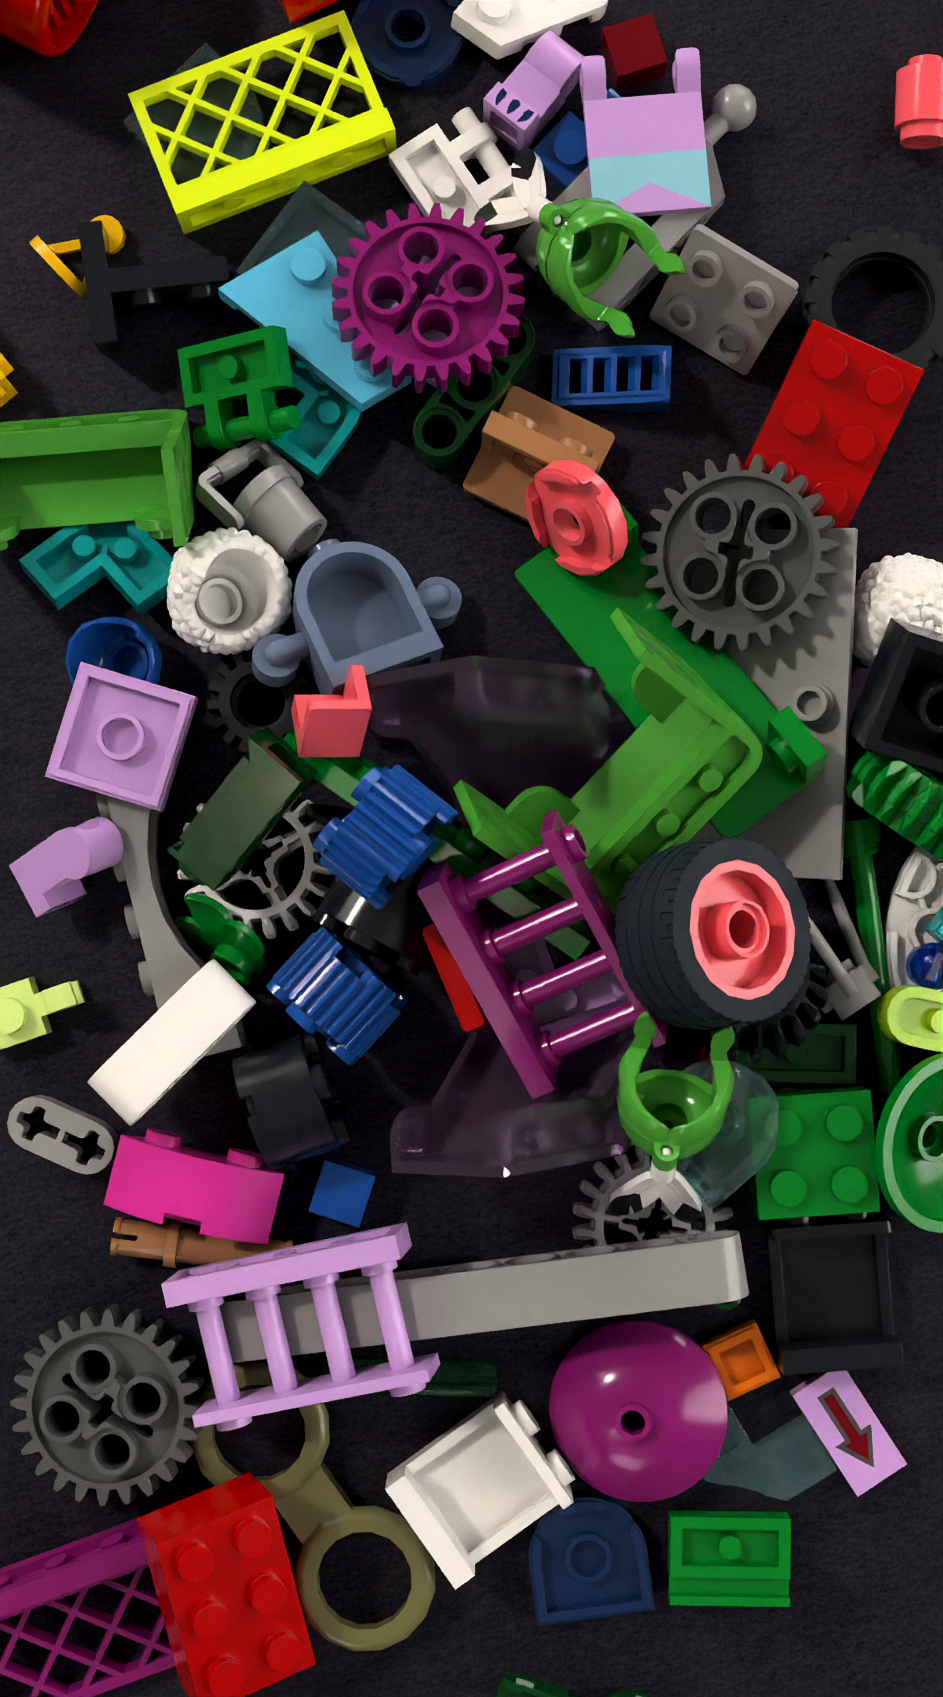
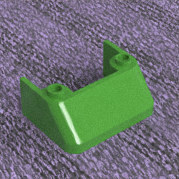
(98, 473)
(650, 791)

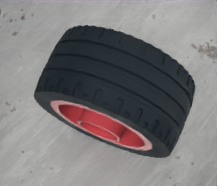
(713, 934)

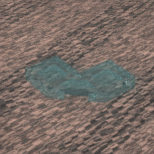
(775, 1465)

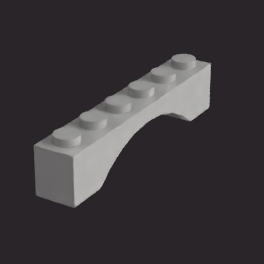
(167, 954)

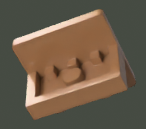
(524, 440)

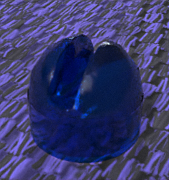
(920, 962)

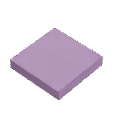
(121, 737)

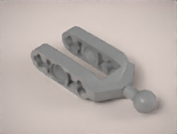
(732, 111)

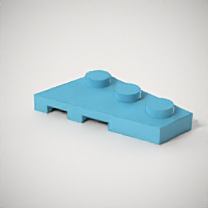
(297, 294)

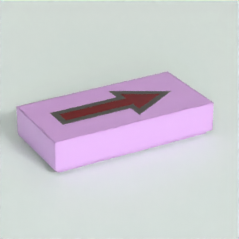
(848, 1429)

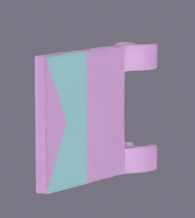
(649, 147)

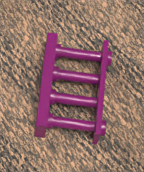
(482, 952)

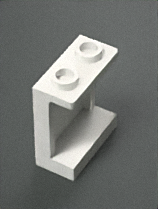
(479, 1485)

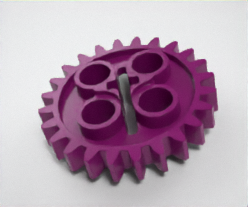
(384, 270)

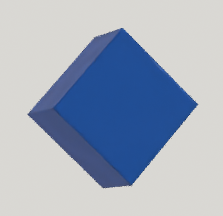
(342, 1191)

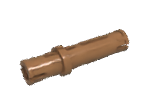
(180, 1244)

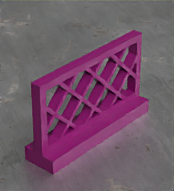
(72, 1570)

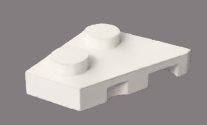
(509, 25)

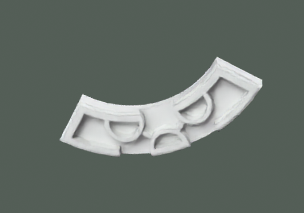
(910, 908)

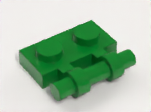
(235, 369)

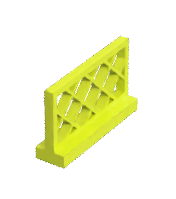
(285, 167)

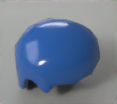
(115, 646)

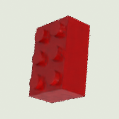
(835, 417)
(226, 1590)

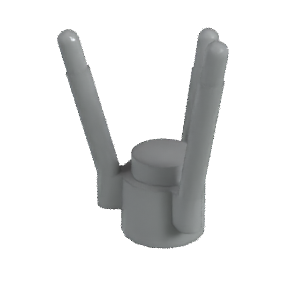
(847, 986)

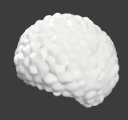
(896, 588)
(228, 591)

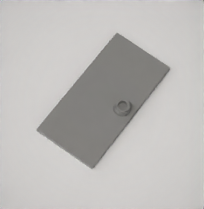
(814, 680)

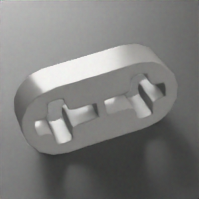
(57, 1147)

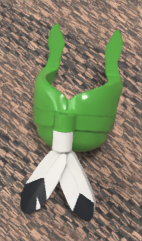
(577, 240)
(669, 1119)

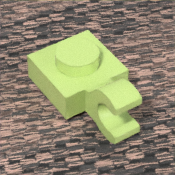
(26, 1009)

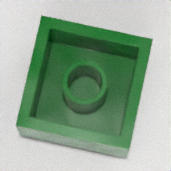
(820, 1156)

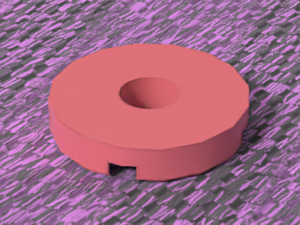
(602, 527)

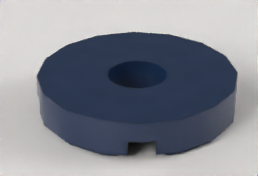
(407, 64)

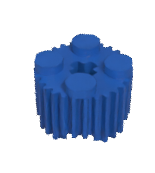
(384, 834)
(336, 994)

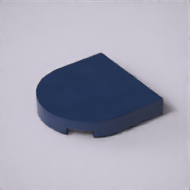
(588, 1562)

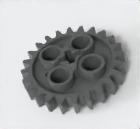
(686, 545)
(83, 1450)

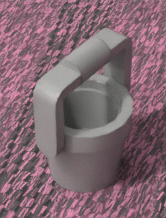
(268, 505)

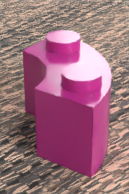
(222, 1194)

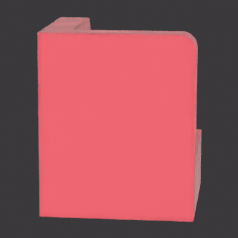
(333, 722)

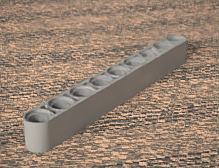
(513, 1292)

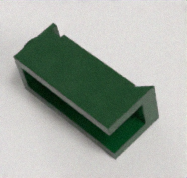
(242, 810)

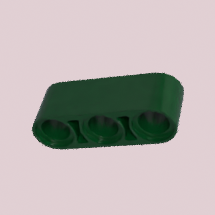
(466, 417)

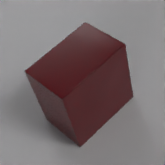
(633, 52)

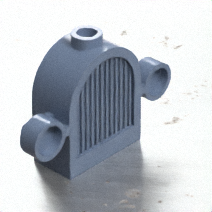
(356, 610)

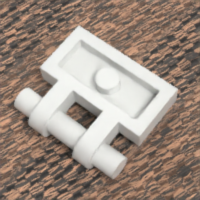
(436, 170)

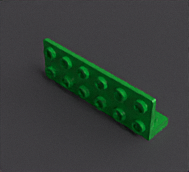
(580, 614)

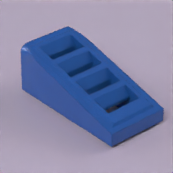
(633, 400)

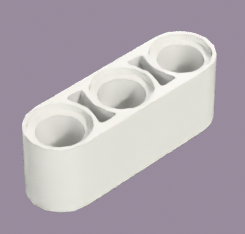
(171, 1042)

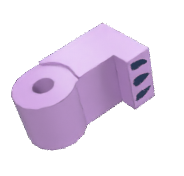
(533, 91)
(54, 867)

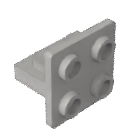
(724, 300)

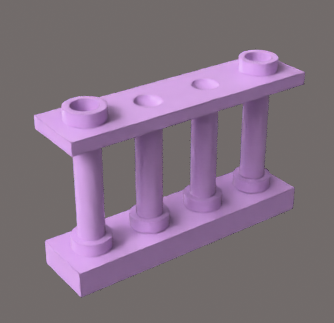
(318, 1268)

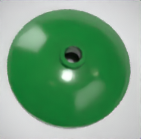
(912, 1146)

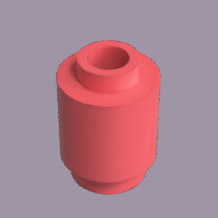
(920, 103)

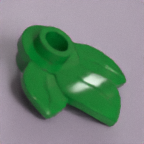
(231, 941)

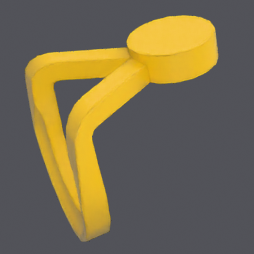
(49, 253)

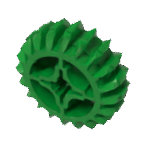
(900, 798)

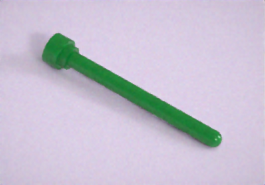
(859, 846)

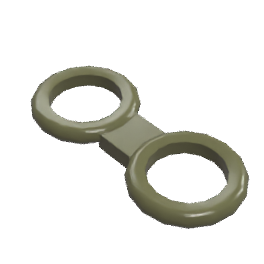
(319, 1516)

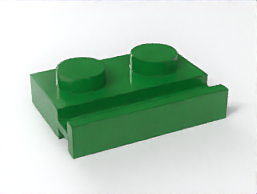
(729, 1558)

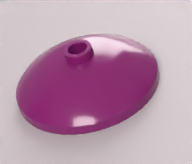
(646, 1371)

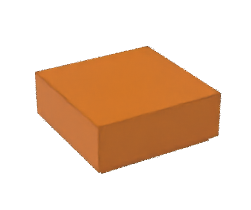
(741, 1359)

